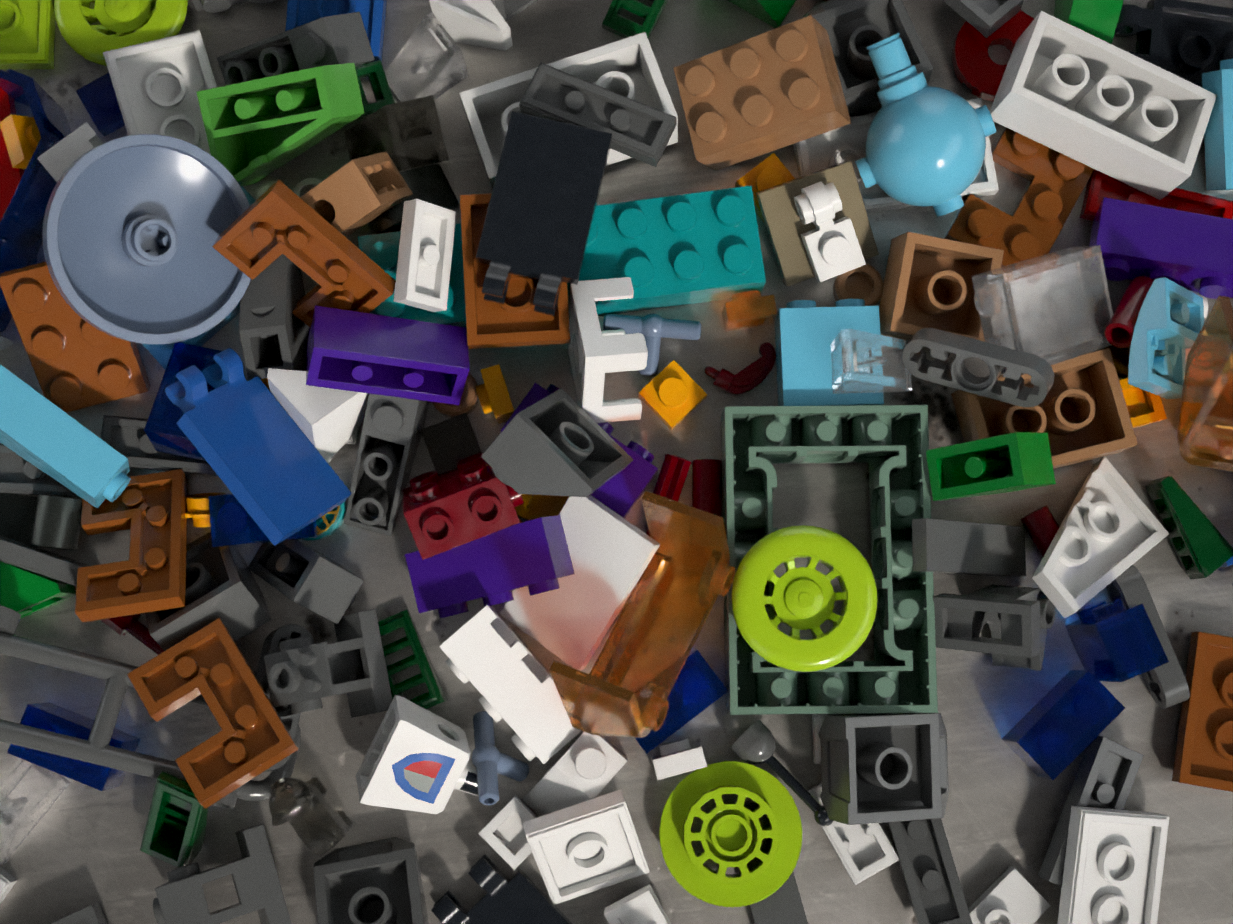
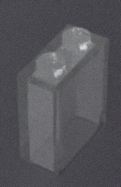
(1047, 304)

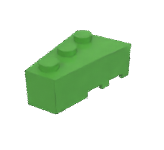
(276, 118)

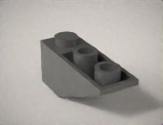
(314, 44)
(267, 327)
(384, 461)

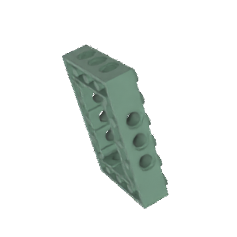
(899, 490)

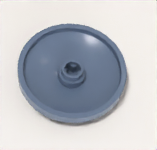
(136, 237)

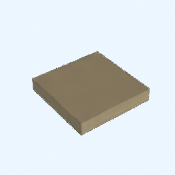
(786, 226)

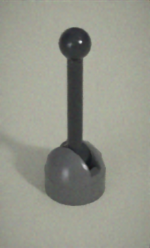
(757, 747)

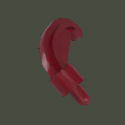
(748, 377)

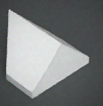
(473, 23)
(322, 413)

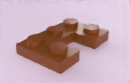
(1042, 210)
(288, 226)
(156, 568)
(251, 730)

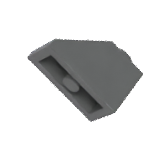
(307, 577)

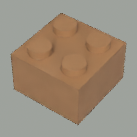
(933, 286)

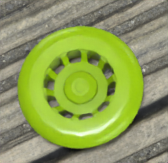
(127, 20)
(804, 598)
(730, 834)

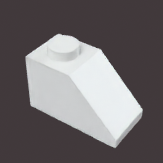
(576, 775)

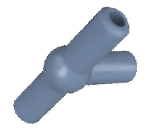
(653, 328)
(491, 761)

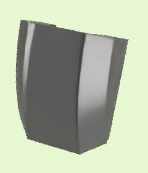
(851, 29)
(884, 767)
(370, 884)

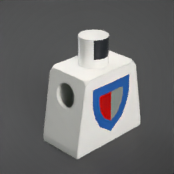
(415, 761)

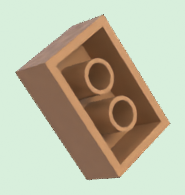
(762, 94)
(1080, 413)

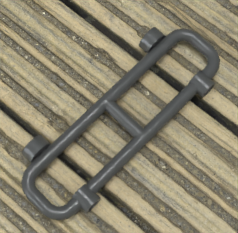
(97, 747)

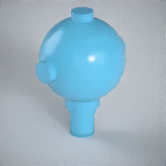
(924, 138)

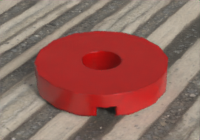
(972, 59)

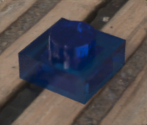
(102, 104)

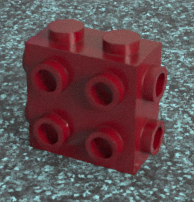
(458, 506)

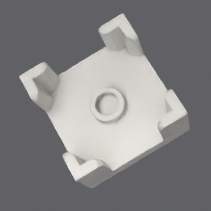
(602, 352)

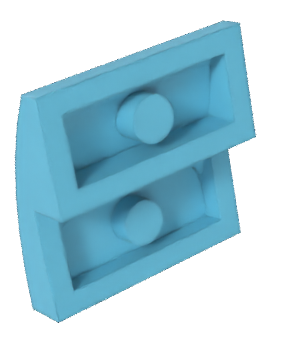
(1162, 332)

